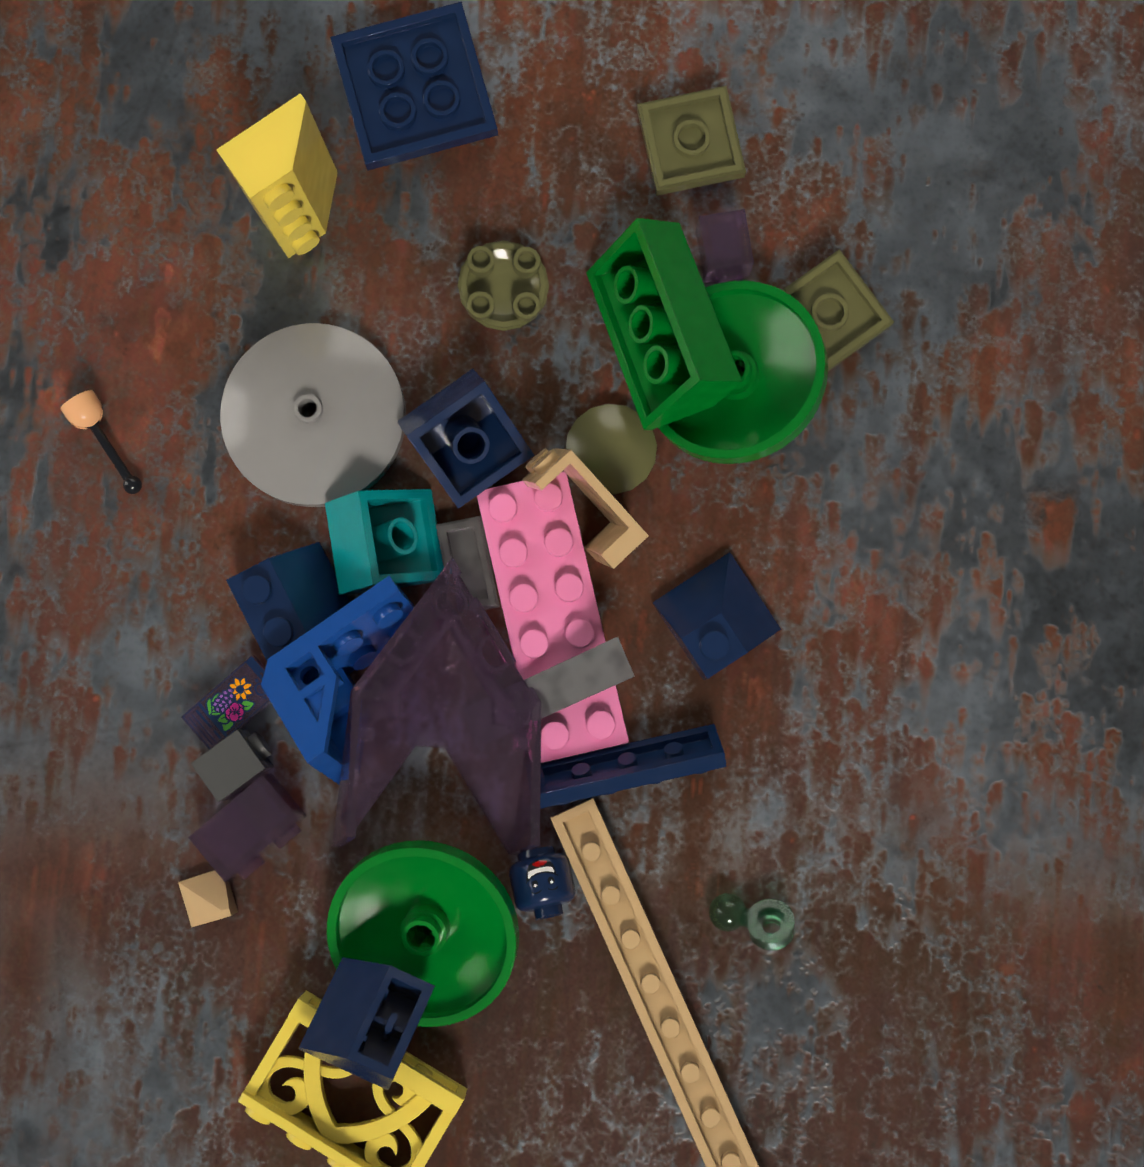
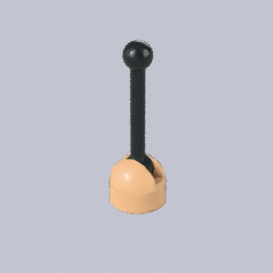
(86, 413)

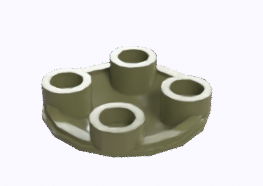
(503, 285)
(613, 446)

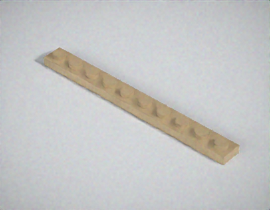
(652, 987)

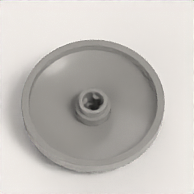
(340, 446)

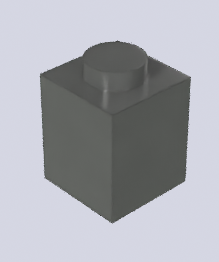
(234, 763)

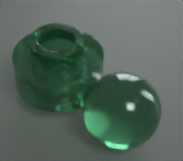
(730, 913)

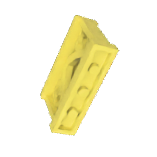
(420, 1085)

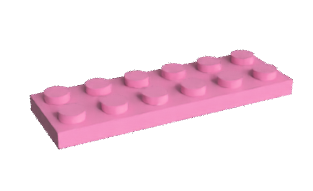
(549, 604)

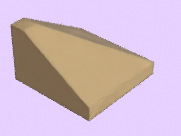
(207, 898)

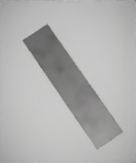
(581, 676)

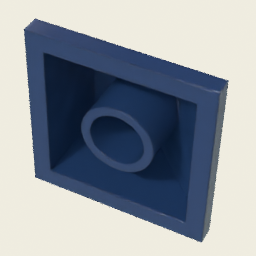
(716, 616)

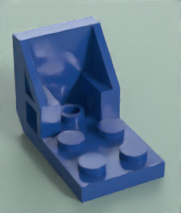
(311, 675)

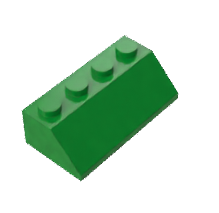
(662, 323)

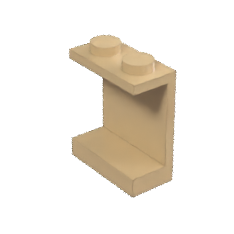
(622, 532)

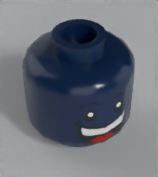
(542, 882)

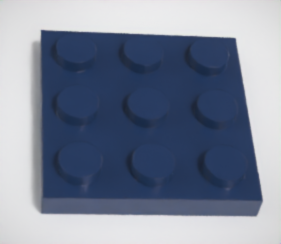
(414, 86)

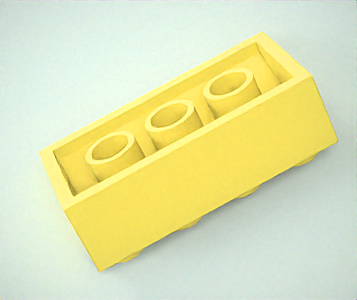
(285, 175)

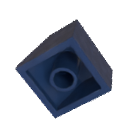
(465, 438)
(287, 596)

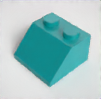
(384, 536)

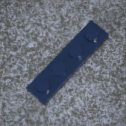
(631, 765)

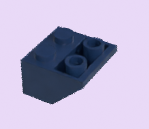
(367, 1019)

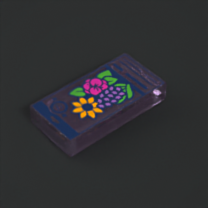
(229, 704)

